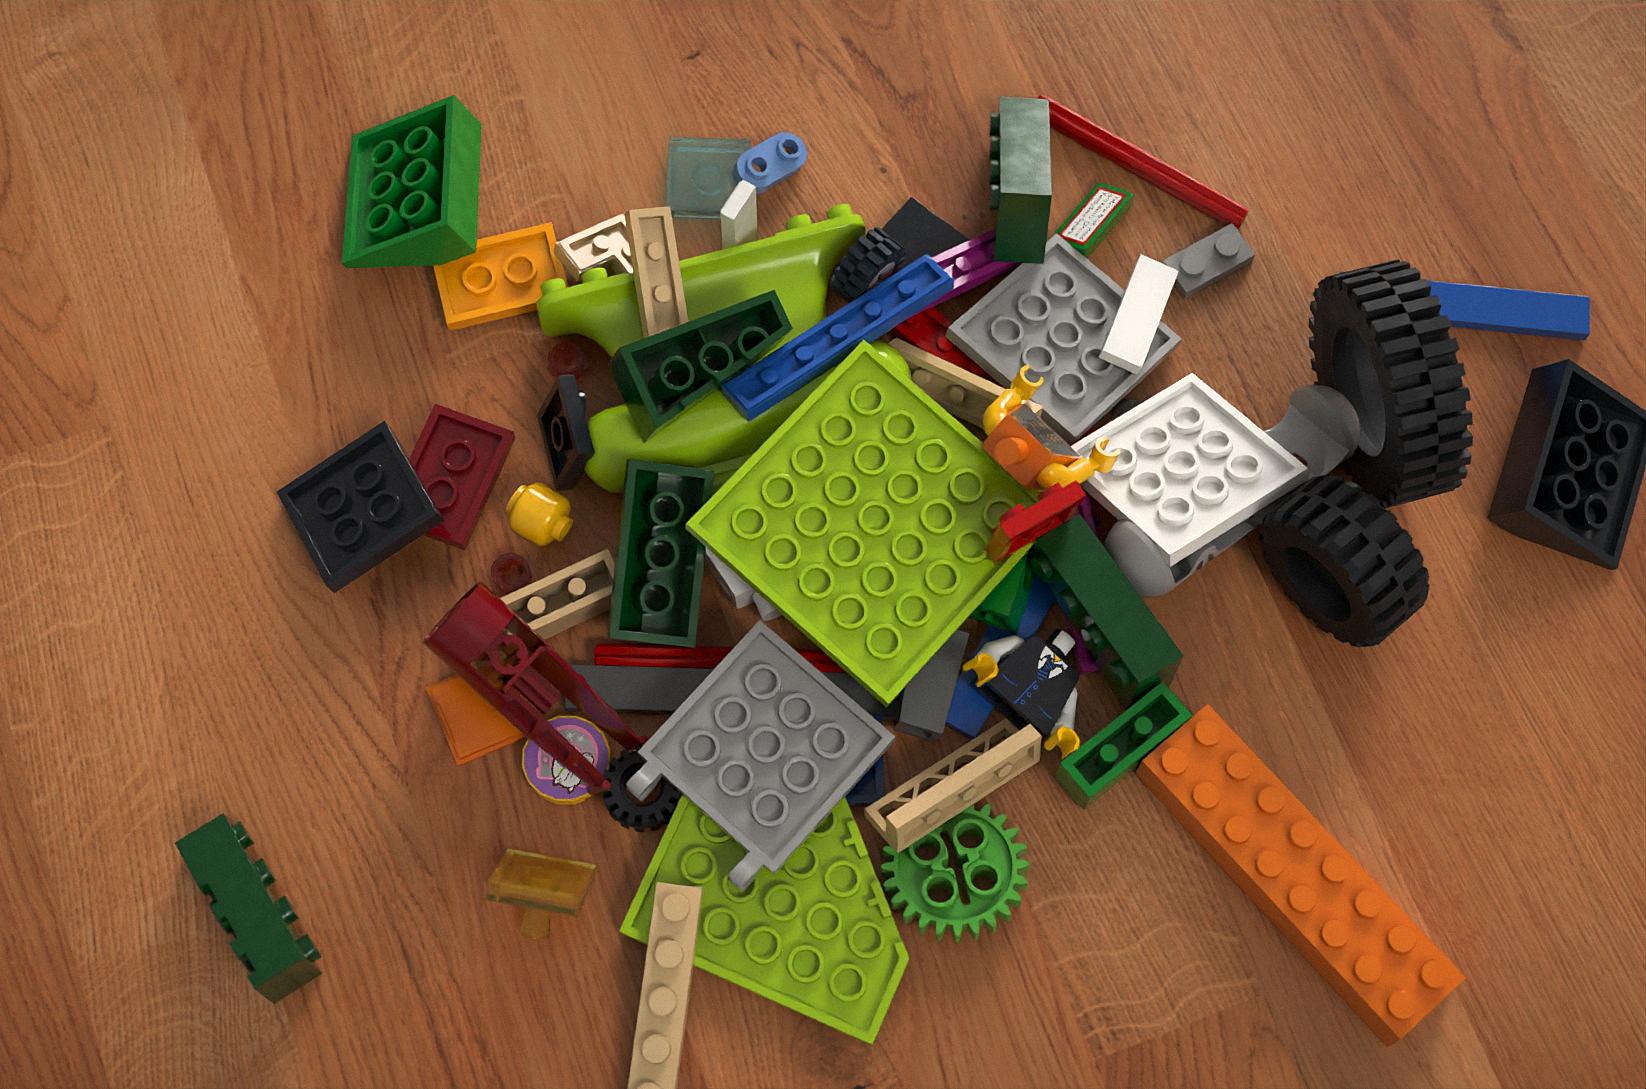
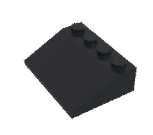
(1572, 465)

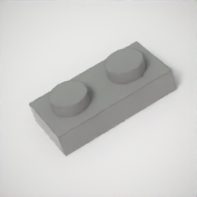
(1209, 260)

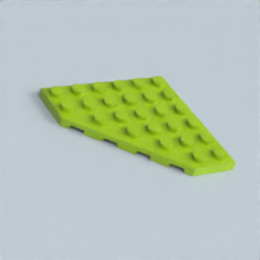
(802, 937)

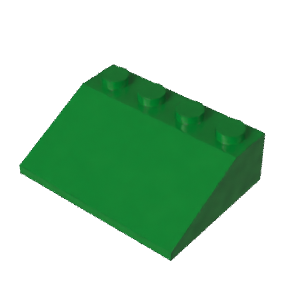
(414, 189)

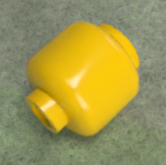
(539, 514)

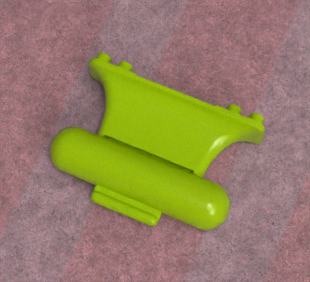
(712, 432)

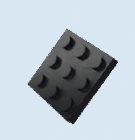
(359, 506)

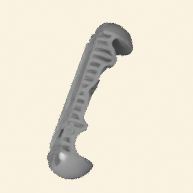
(1317, 427)

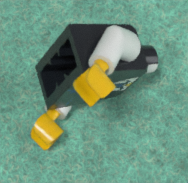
(1031, 685)

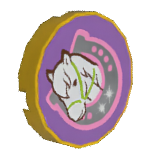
(551, 779)

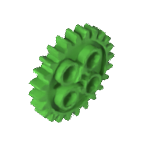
(994, 859)

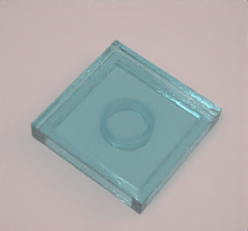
(701, 175)

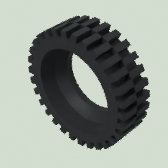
(1394, 361)

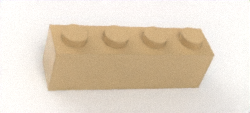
(564, 597)

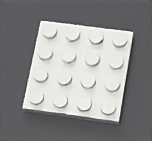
(1188, 468)

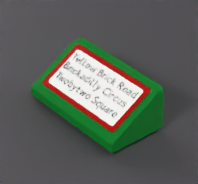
(1095, 217)

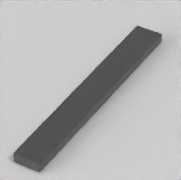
(665, 689)

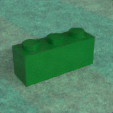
(1121, 745)

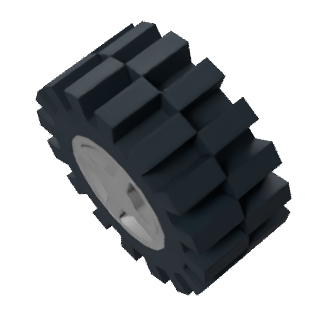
(867, 264)

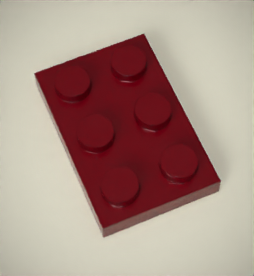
(459, 467)

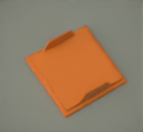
(469, 721)

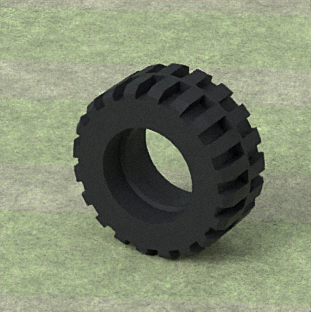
(1344, 560)

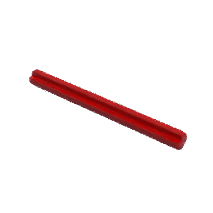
(1145, 165)
(687, 657)

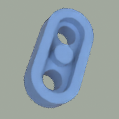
(772, 160)

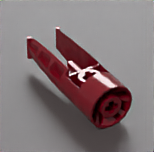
(475, 633)

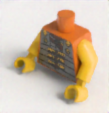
(1031, 448)

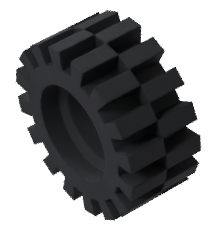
(625, 810)

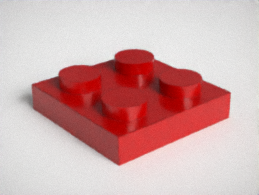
(1023, 526)

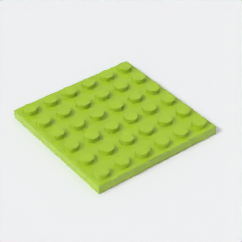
(867, 522)

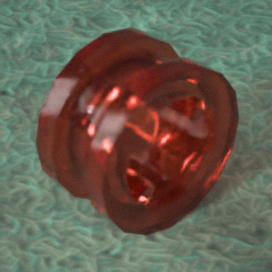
(503, 564)

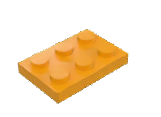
(499, 277)

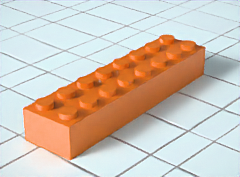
(1299, 876)

